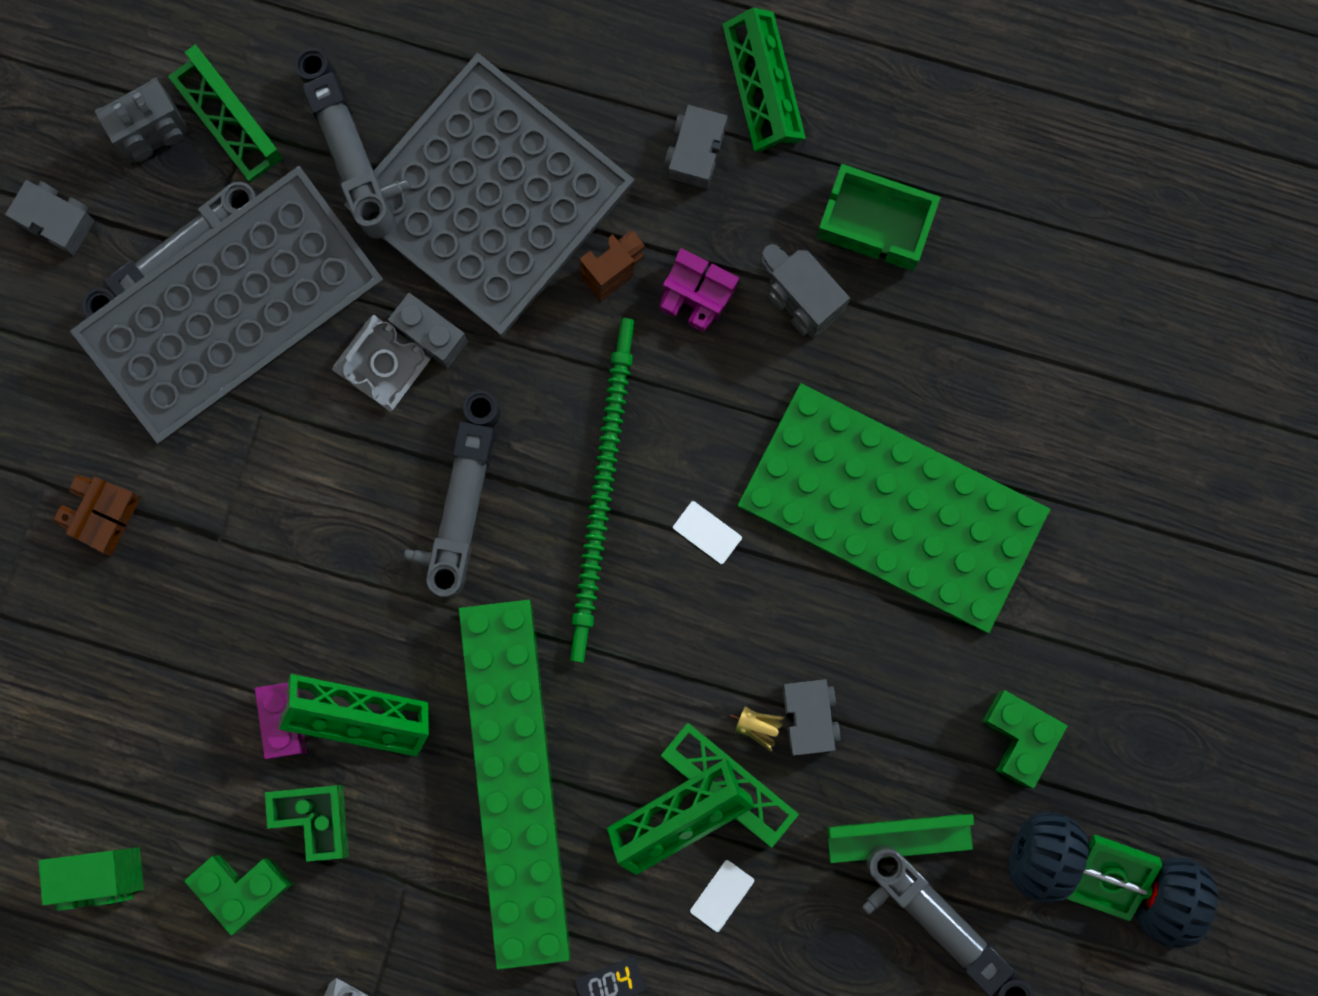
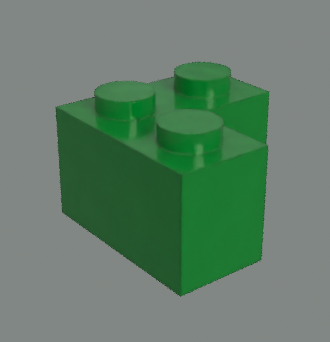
(1032, 737)
(319, 811)
(236, 899)

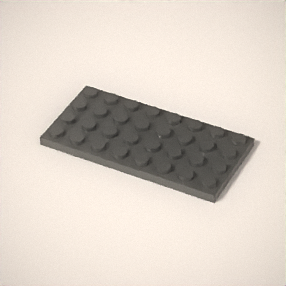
(227, 304)

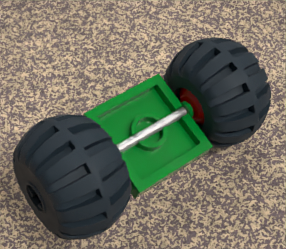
(1170, 896)

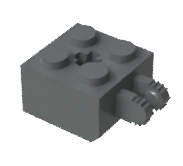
(142, 121)
(803, 290)

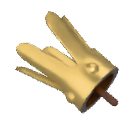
(757, 725)

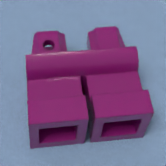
(683, 285)

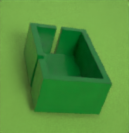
(878, 217)
(91, 878)

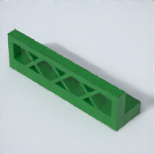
(773, 76)
(234, 106)
(357, 722)
(748, 819)
(680, 830)
(906, 836)

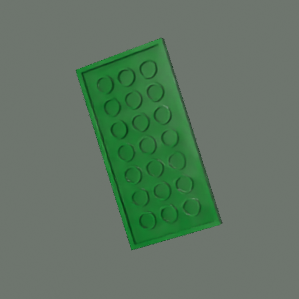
(894, 508)

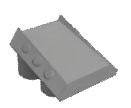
(381, 362)

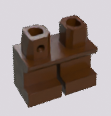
(612, 268)
(97, 498)

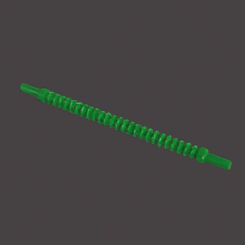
(583, 619)

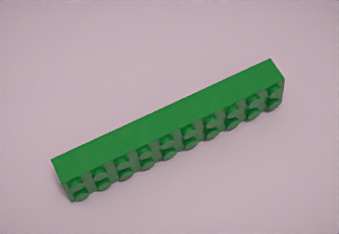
(514, 785)

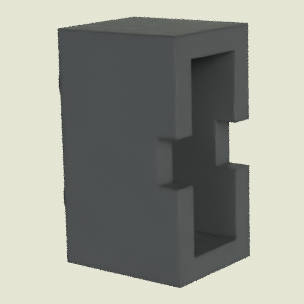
(692, 156)
(60, 221)
(428, 330)
(812, 718)

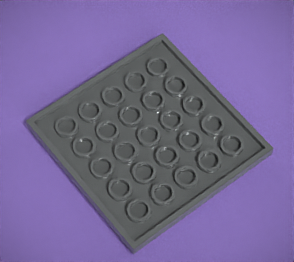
(495, 194)

